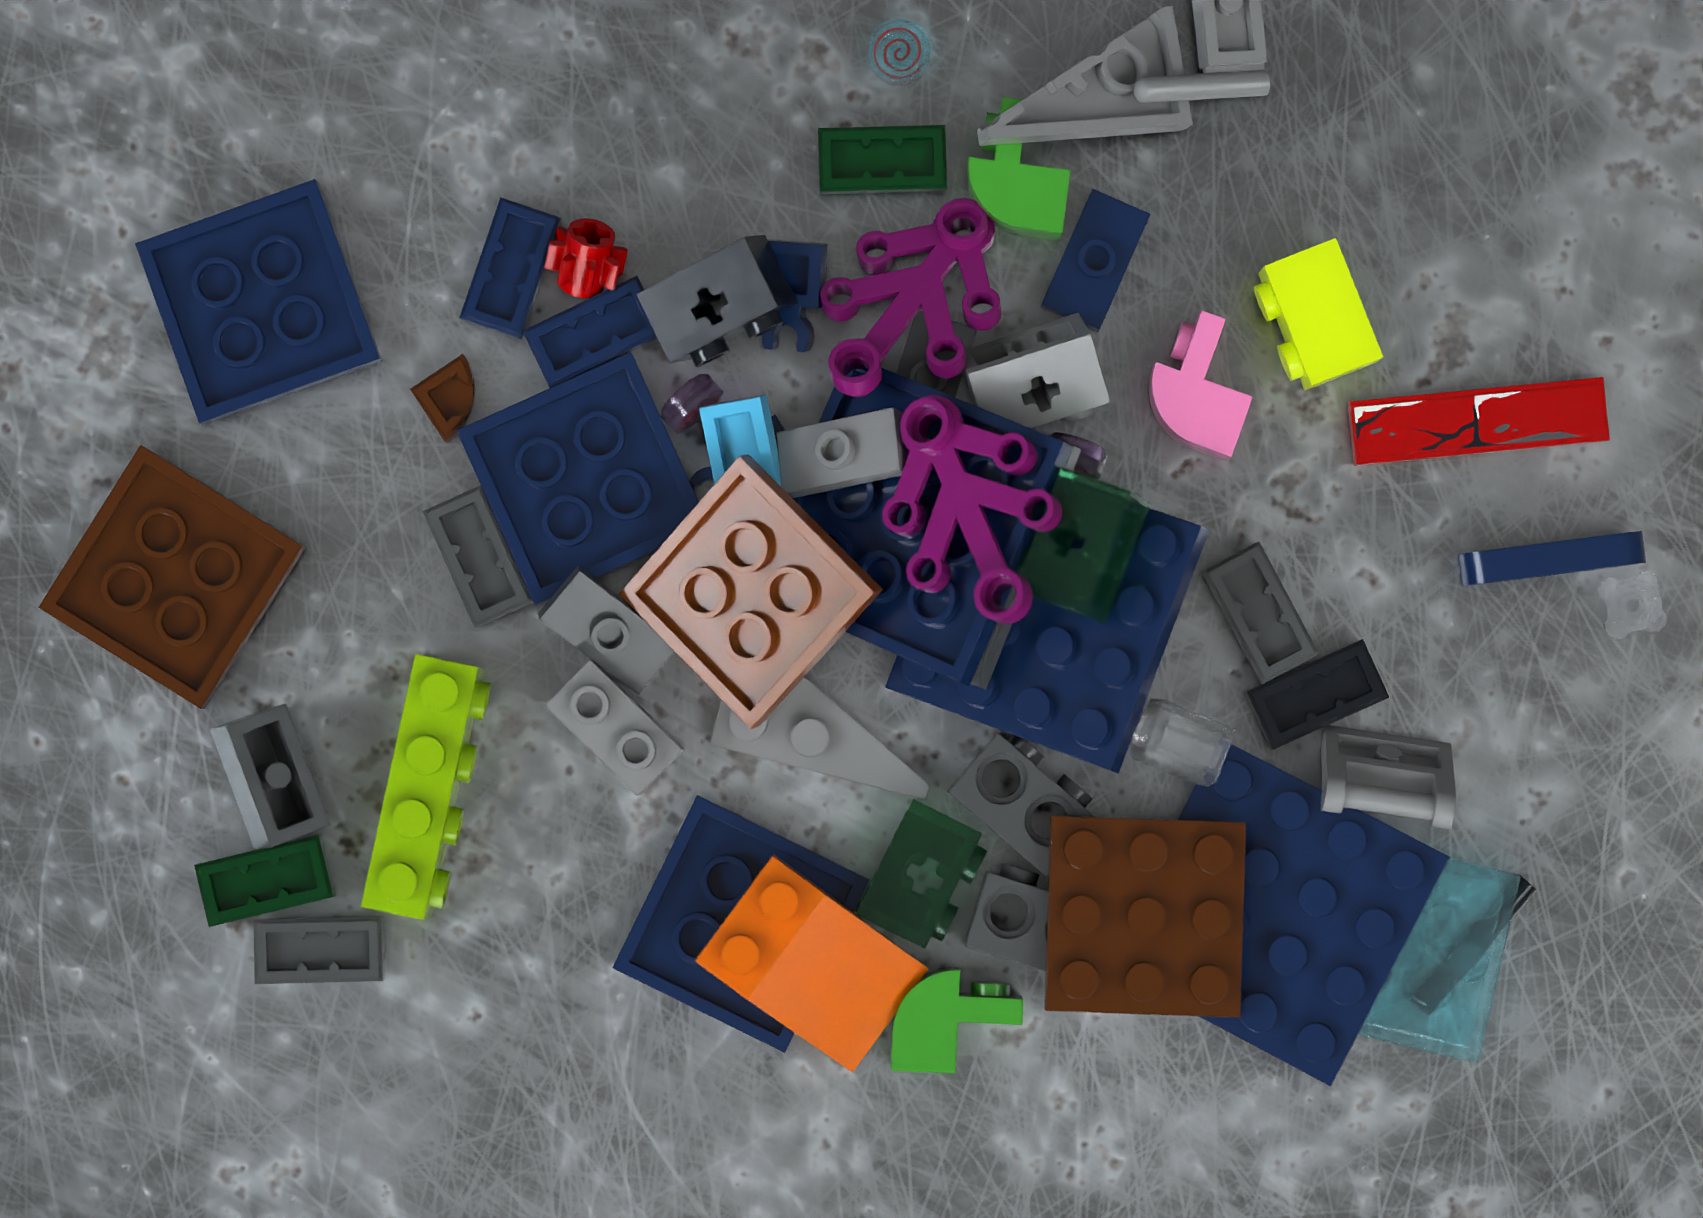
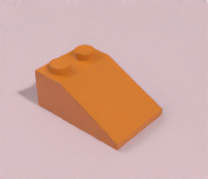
(811, 963)

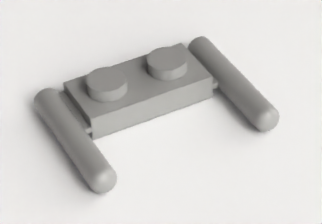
(1229, 53)

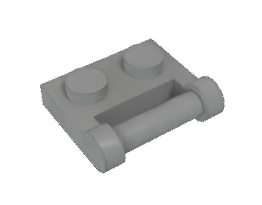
(1388, 775)

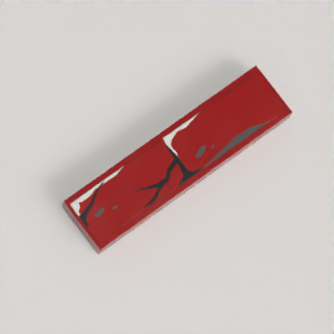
(1478, 421)

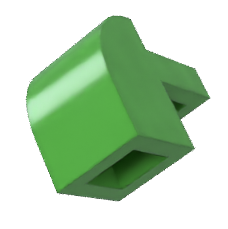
(1018, 195)
(929, 1018)

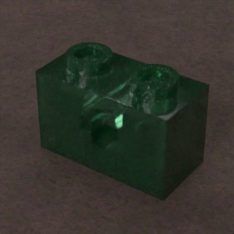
(1089, 577)
(889, 896)

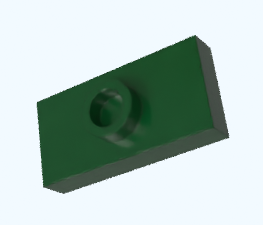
(882, 159)
(265, 880)

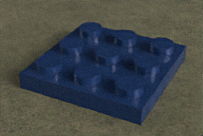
(258, 302)
(580, 476)
(693, 895)

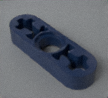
(1552, 558)

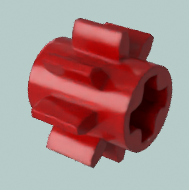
(586, 258)

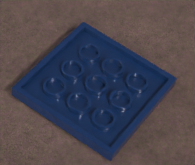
(945, 626)
(1072, 678)
(1321, 911)

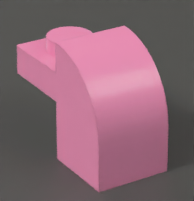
(1187, 405)

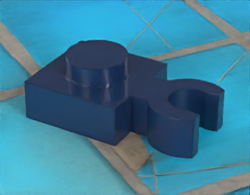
(806, 273)

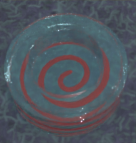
(898, 52)

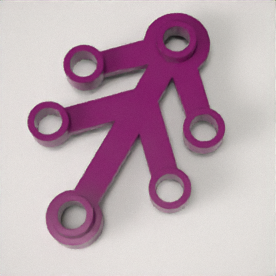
(913, 290)
(962, 502)

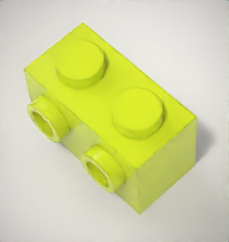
(1317, 315)

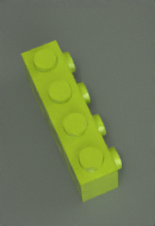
(423, 788)

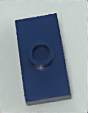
(1095, 259)
(510, 268)
(590, 333)

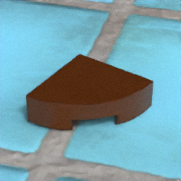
(448, 397)

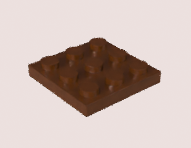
(172, 577)
(1145, 916)

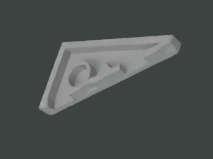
(1099, 92)
(819, 737)

